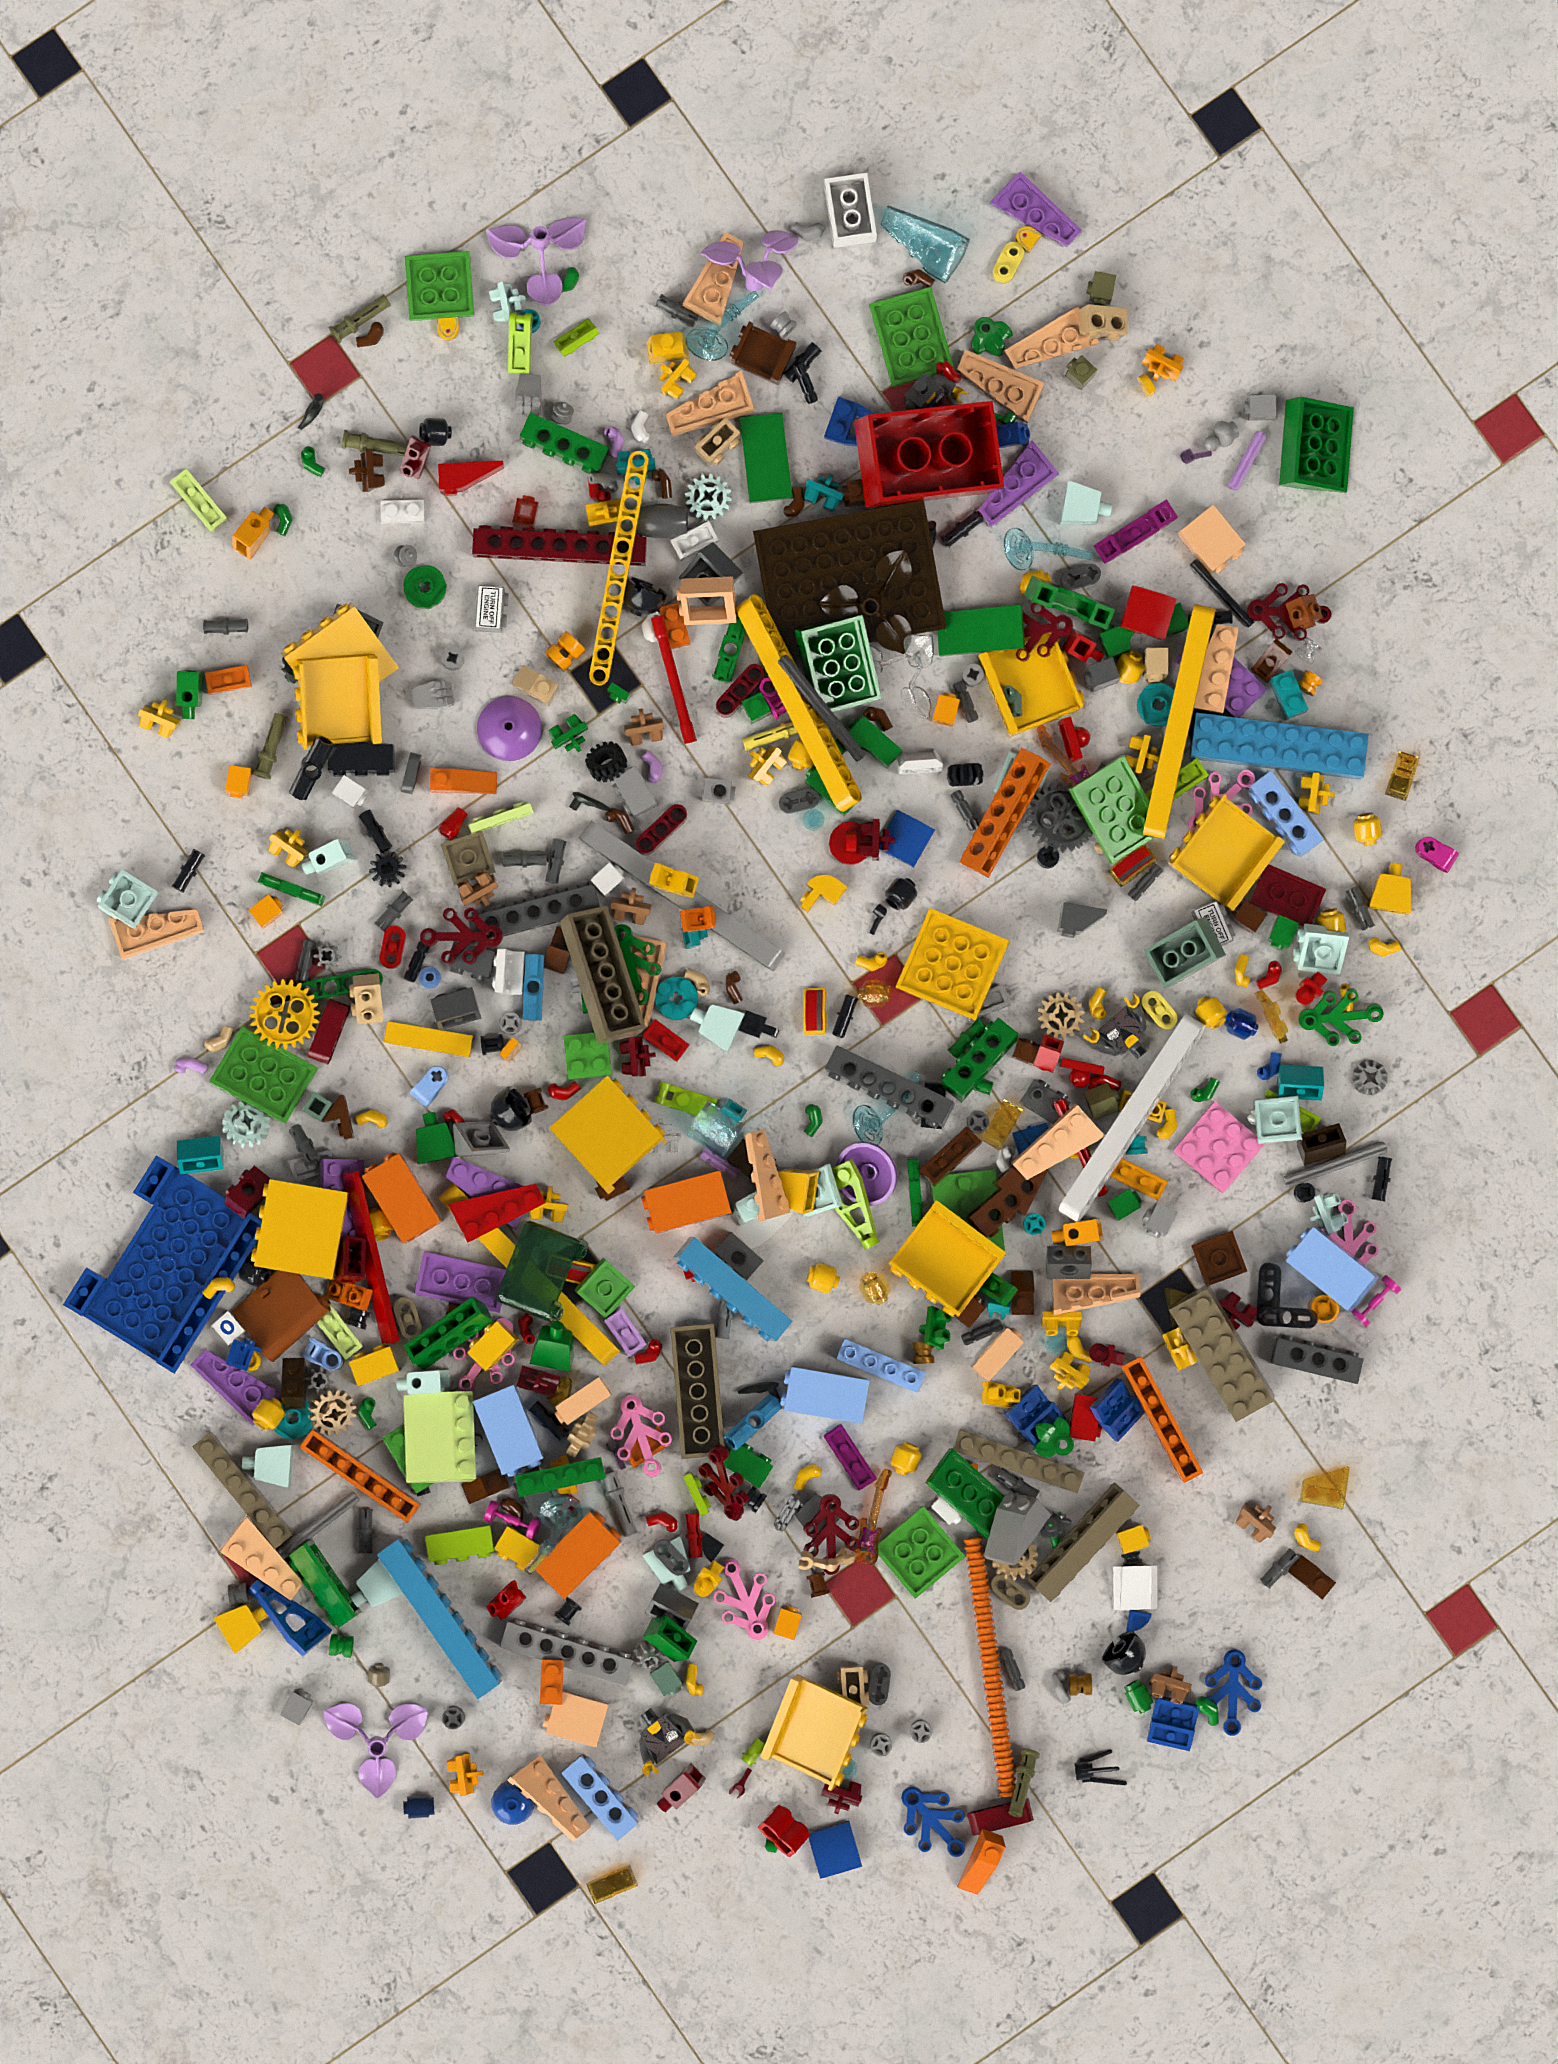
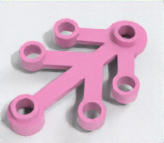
(1214, 790)
(1348, 1242)
(476, 1367)
(640, 1431)
(746, 1602)

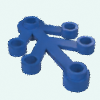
(1234, 1688)
(930, 1818)

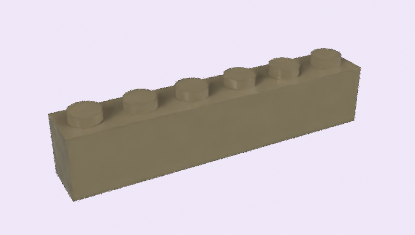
(1018, 1461)
(243, 1490)
(1082, 1542)

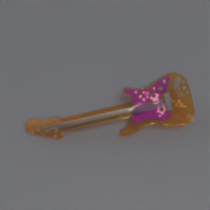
(1075, 775)
(868, 1538)

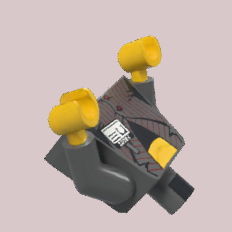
(931, 392)
(1122, 1031)
(663, 1737)

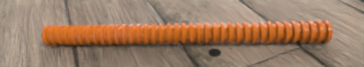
(990, 1666)

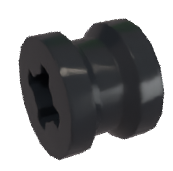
(1046, 860)
(358, 1318)
(755, 1499)

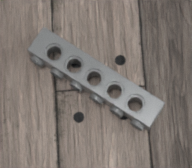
(512, 1642)

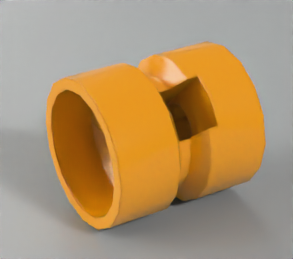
(570, 645)
(1325, 1308)

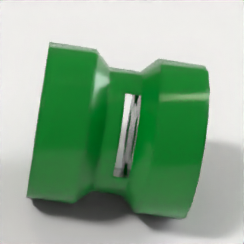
(339, 1645)

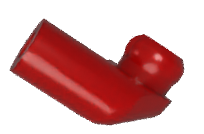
(948, 371)
(597, 493)
(1272, 975)
(1099, 1080)
(563, 1093)
(452, 1115)
(525, 1331)
(651, 1353)
(664, 1519)

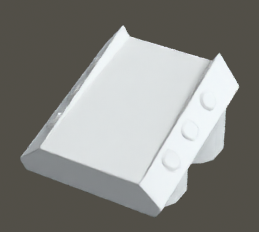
(919, 763)
(1135, 1587)

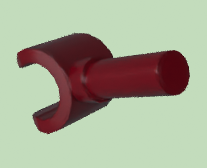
(740, 1785)

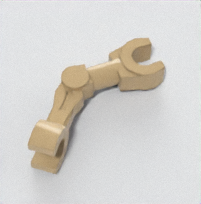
(829, 1564)

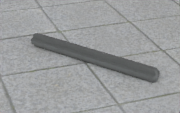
(821, 708)

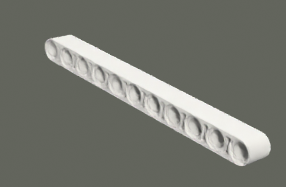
(1132, 1118)

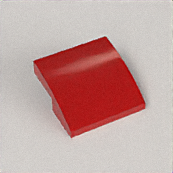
(1148, 612)

